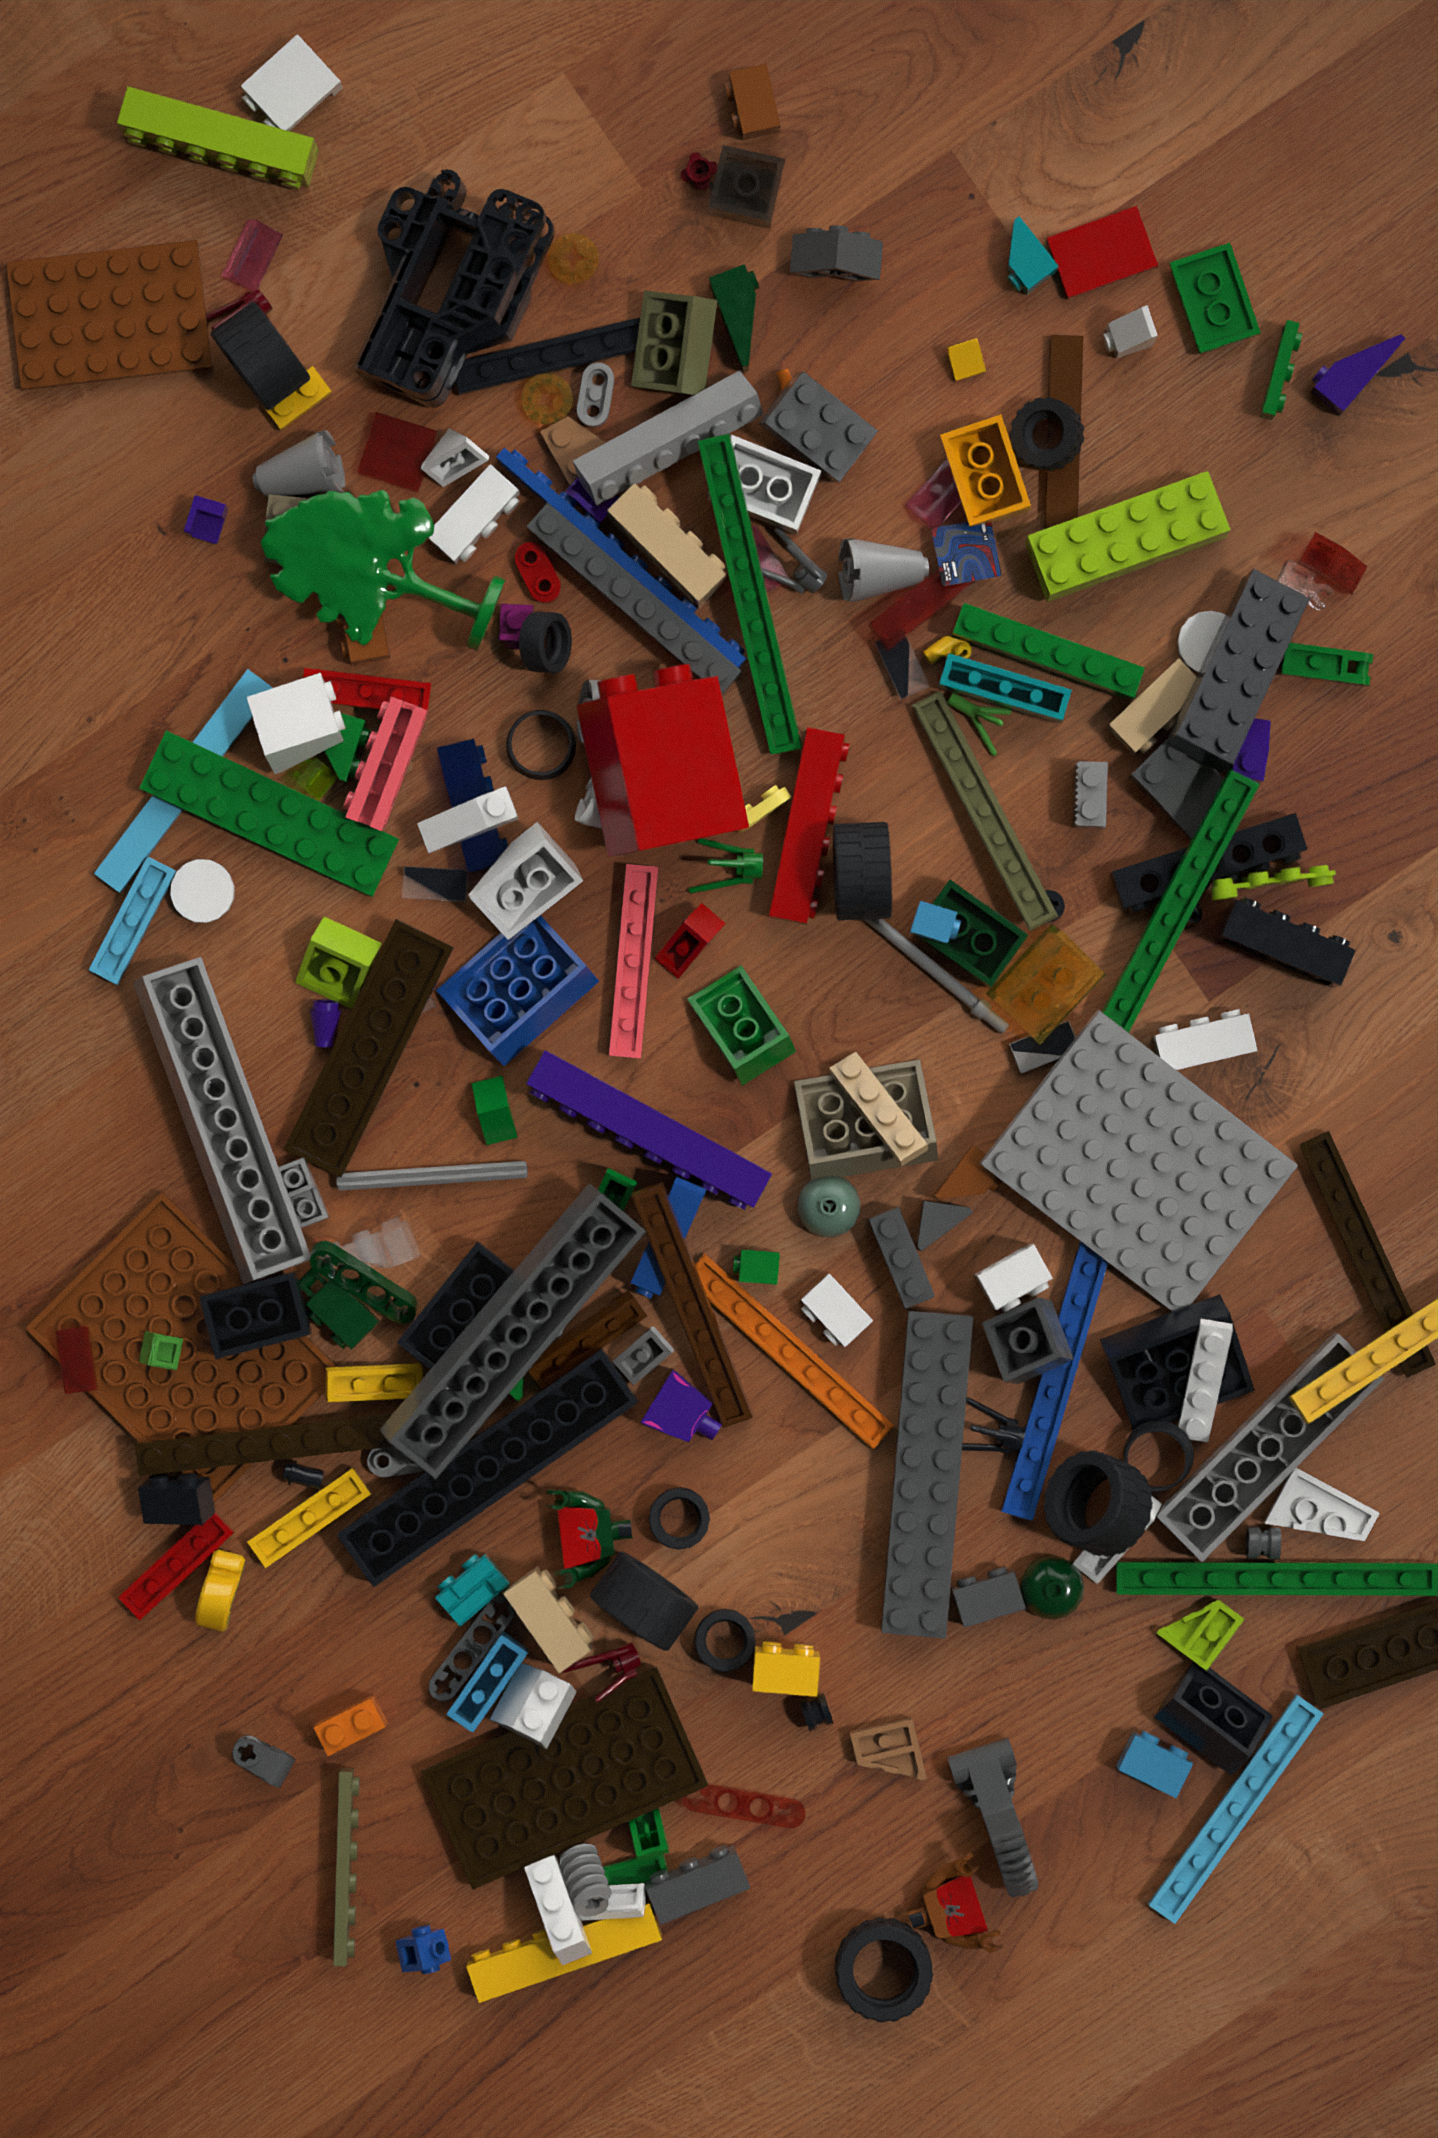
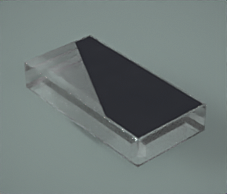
(902, 668)
(435, 884)

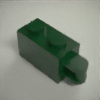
(338, 1310)

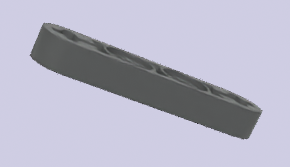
(475, 1649)

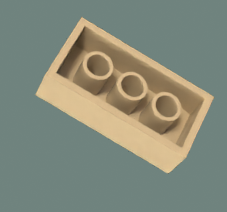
(666, 545)

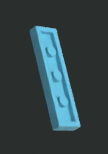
(132, 920)

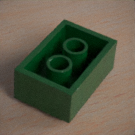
(983, 939)

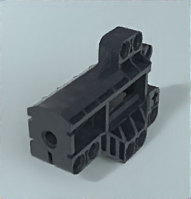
(462, 325)

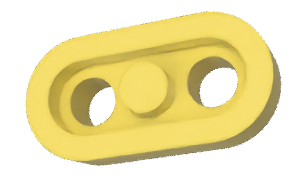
(771, 801)

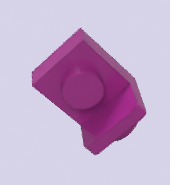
(511, 621)

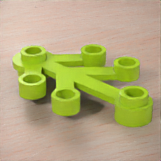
(1316, 877)

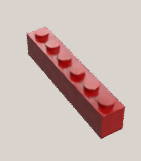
(807, 826)

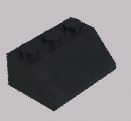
(1214, 1717)

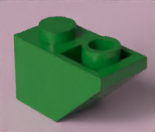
(344, 754)

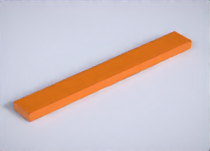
(792, 1353)

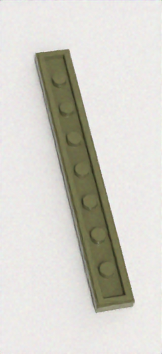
(985, 811)

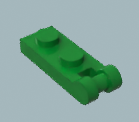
(1326, 664)

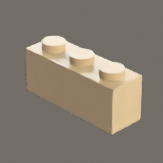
(1153, 709)

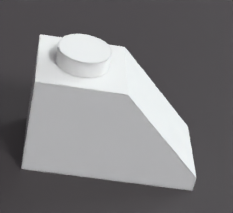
(1130, 333)

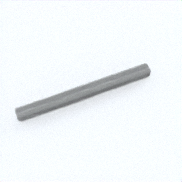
(432, 1175)

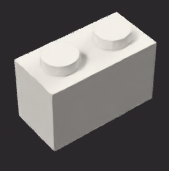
(835, 1310)

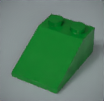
(742, 1025)

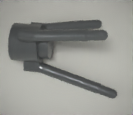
(808, 573)

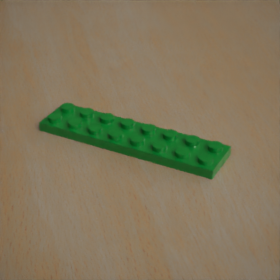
(268, 813)

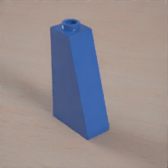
(685, 1201)

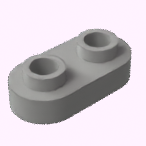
(595, 396)
(398, 1463)

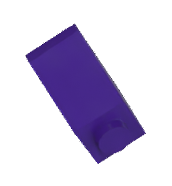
(1254, 751)

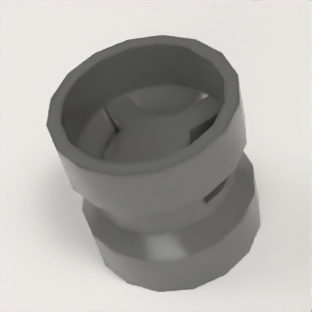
(1265, 1543)

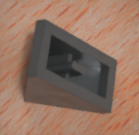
(937, 1220)

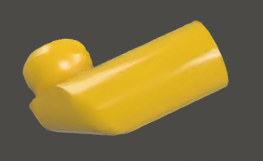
(947, 645)

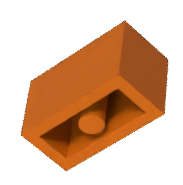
(350, 1725)

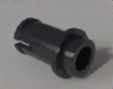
(302, 1475)

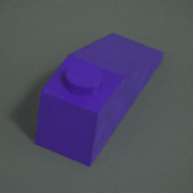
(1348, 376)

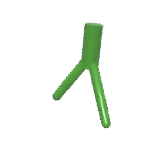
(983, 712)

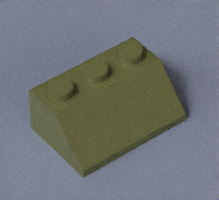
(674, 342)

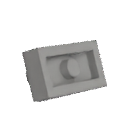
(643, 1355)

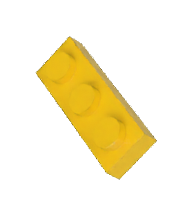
(371, 1382)

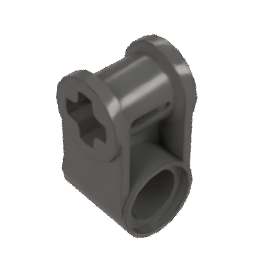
(269, 1762)

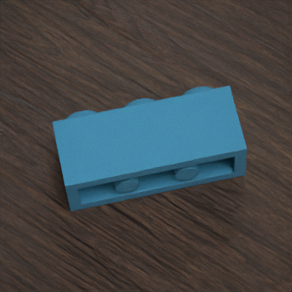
(487, 1682)

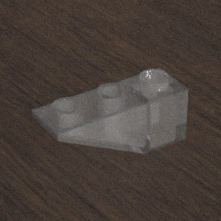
(384, 1248)

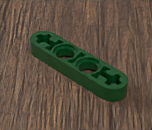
(367, 1278)

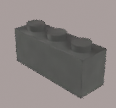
(901, 1257)
(696, 1883)

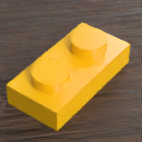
(300, 401)

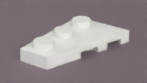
(1319, 1508)

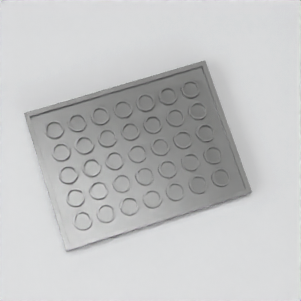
(1138, 1163)

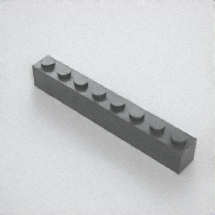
(631, 597)

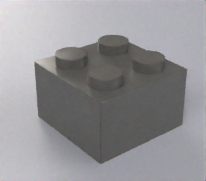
(1027, 1341)

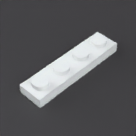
(1205, 1379)

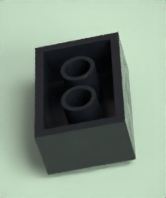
(255, 1315)

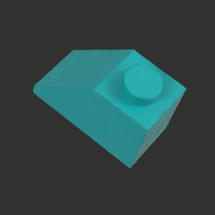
(1028, 260)

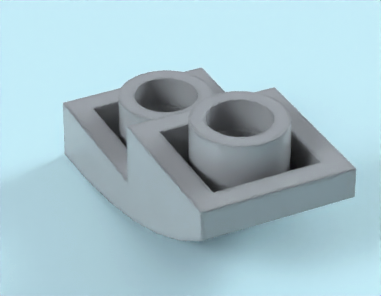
(303, 1193)

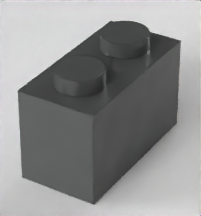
(988, 1597)

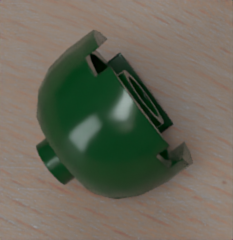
(1052, 1587)

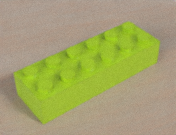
(217, 138)
(1127, 536)

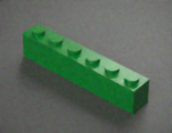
(1048, 652)

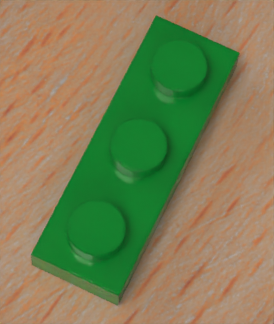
(1281, 370)

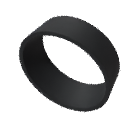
(548, 774)
(1172, 1430)

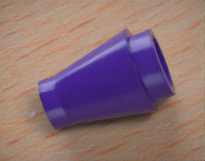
(325, 1020)

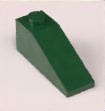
(736, 304)

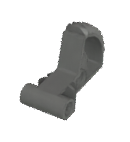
(988, 1780)

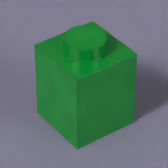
(757, 1266)

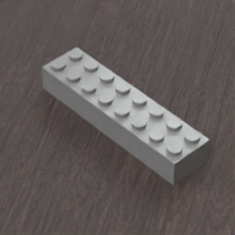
(1256, 1457)

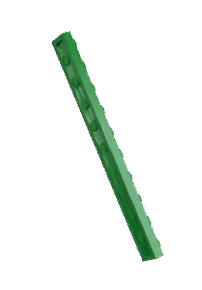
(750, 593)
(1180, 899)
(1277, 1578)

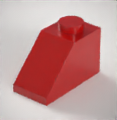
(690, 940)

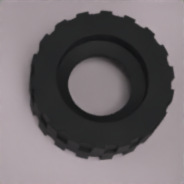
(1023, 428)

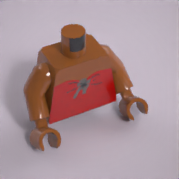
(954, 1908)

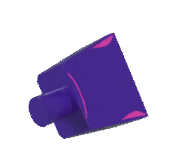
(681, 1410)

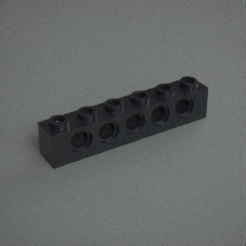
(1284, 830)

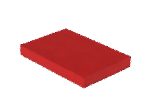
(1102, 252)

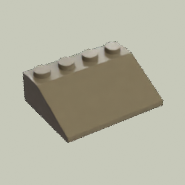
(841, 1139)

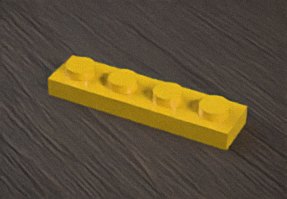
(309, 1517)

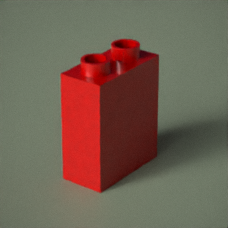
(661, 761)

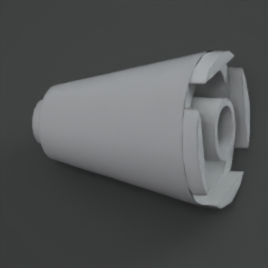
(302, 469)
(877, 569)

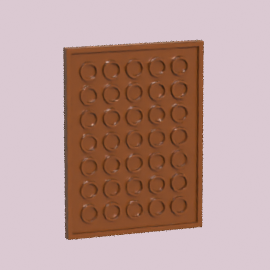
(154, 1284)

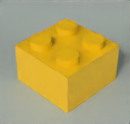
(786, 1670)

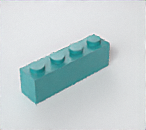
(1004, 688)

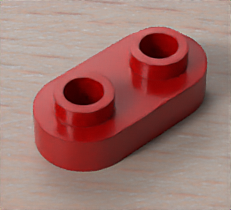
(537, 572)

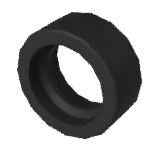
(532, 642)
(676, 1542)
(725, 1664)

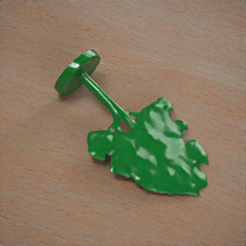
(342, 552)

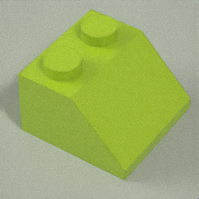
(337, 962)

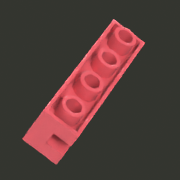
(386, 764)

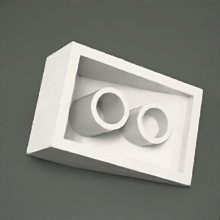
(525, 881)

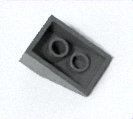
(1178, 786)

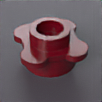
(696, 162)

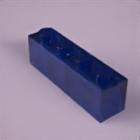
(464, 782)

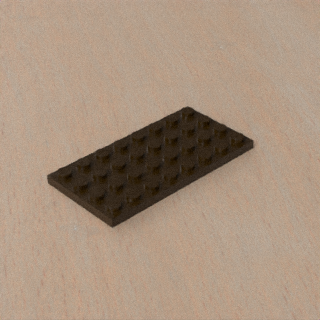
(603, 1767)

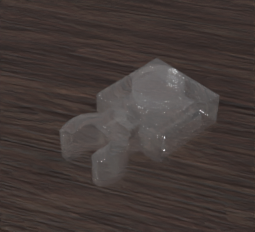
(1302, 580)

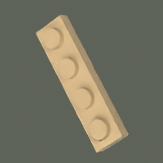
(878, 1109)

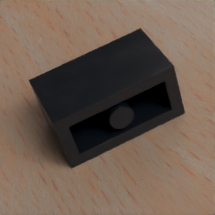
(176, 1499)

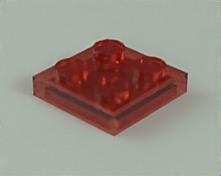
(397, 452)

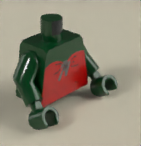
(585, 1534)

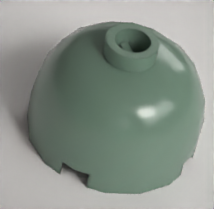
(828, 1223)

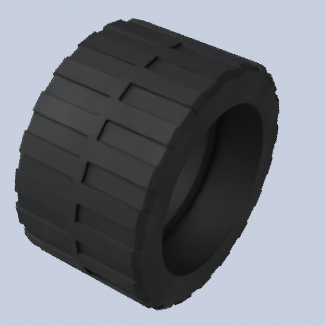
(260, 355)
(862, 871)
(1127, 1510)
(644, 1601)
(900, 2005)

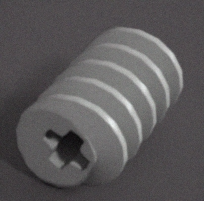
(585, 1879)

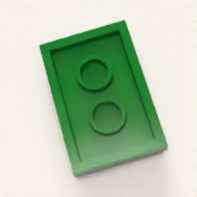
(1214, 298)

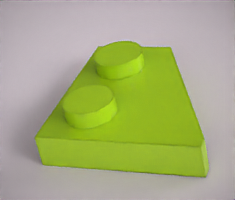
(1203, 1633)

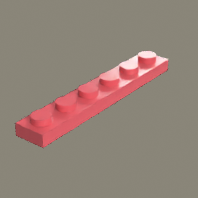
(633, 961)

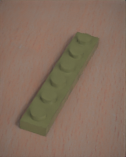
(345, 1880)

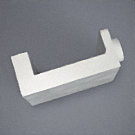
(290, 85)

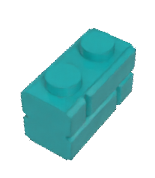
(471, 1589)

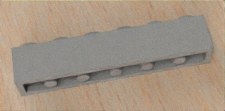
(667, 437)

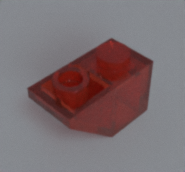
(1332, 563)

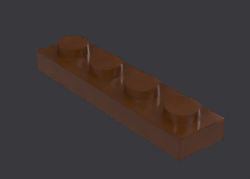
(587, 1339)

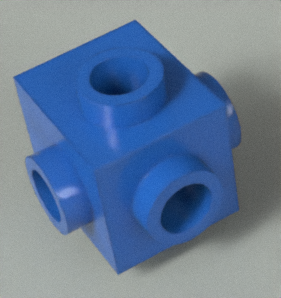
(423, 1950)

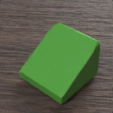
(160, 1350)

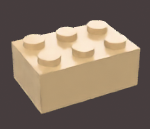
(549, 1618)

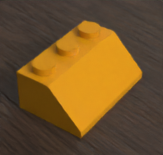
(986, 471)

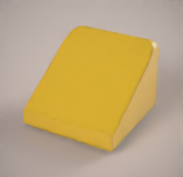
(966, 359)

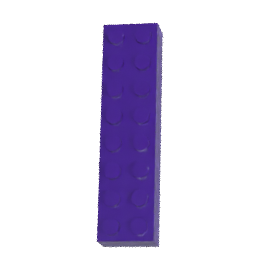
(649, 1129)

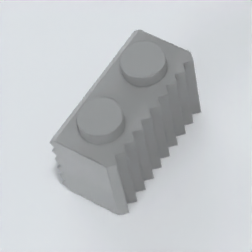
(1090, 795)

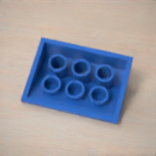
(517, 988)

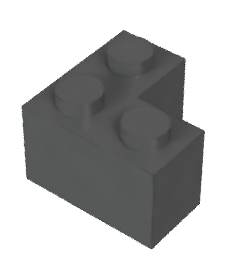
(836, 254)

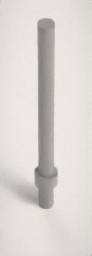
(980, 1008)

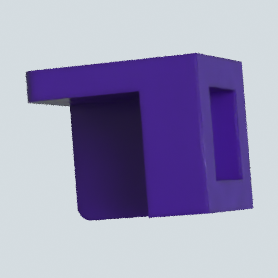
(585, 502)
(206, 519)

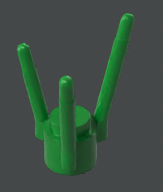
(748, 865)

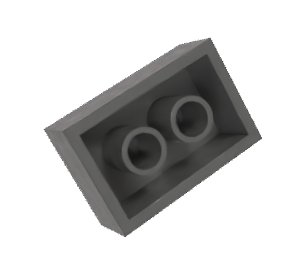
(818, 427)

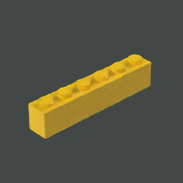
(535, 1961)

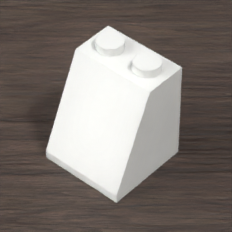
(296, 721)

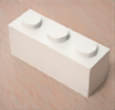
(474, 515)
(1205, 1040)
(557, 1910)

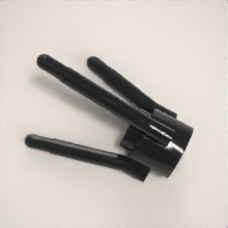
(1008, 1435)

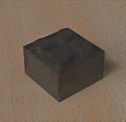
(746, 186)

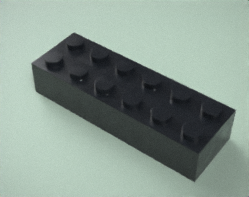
(1237, 671)

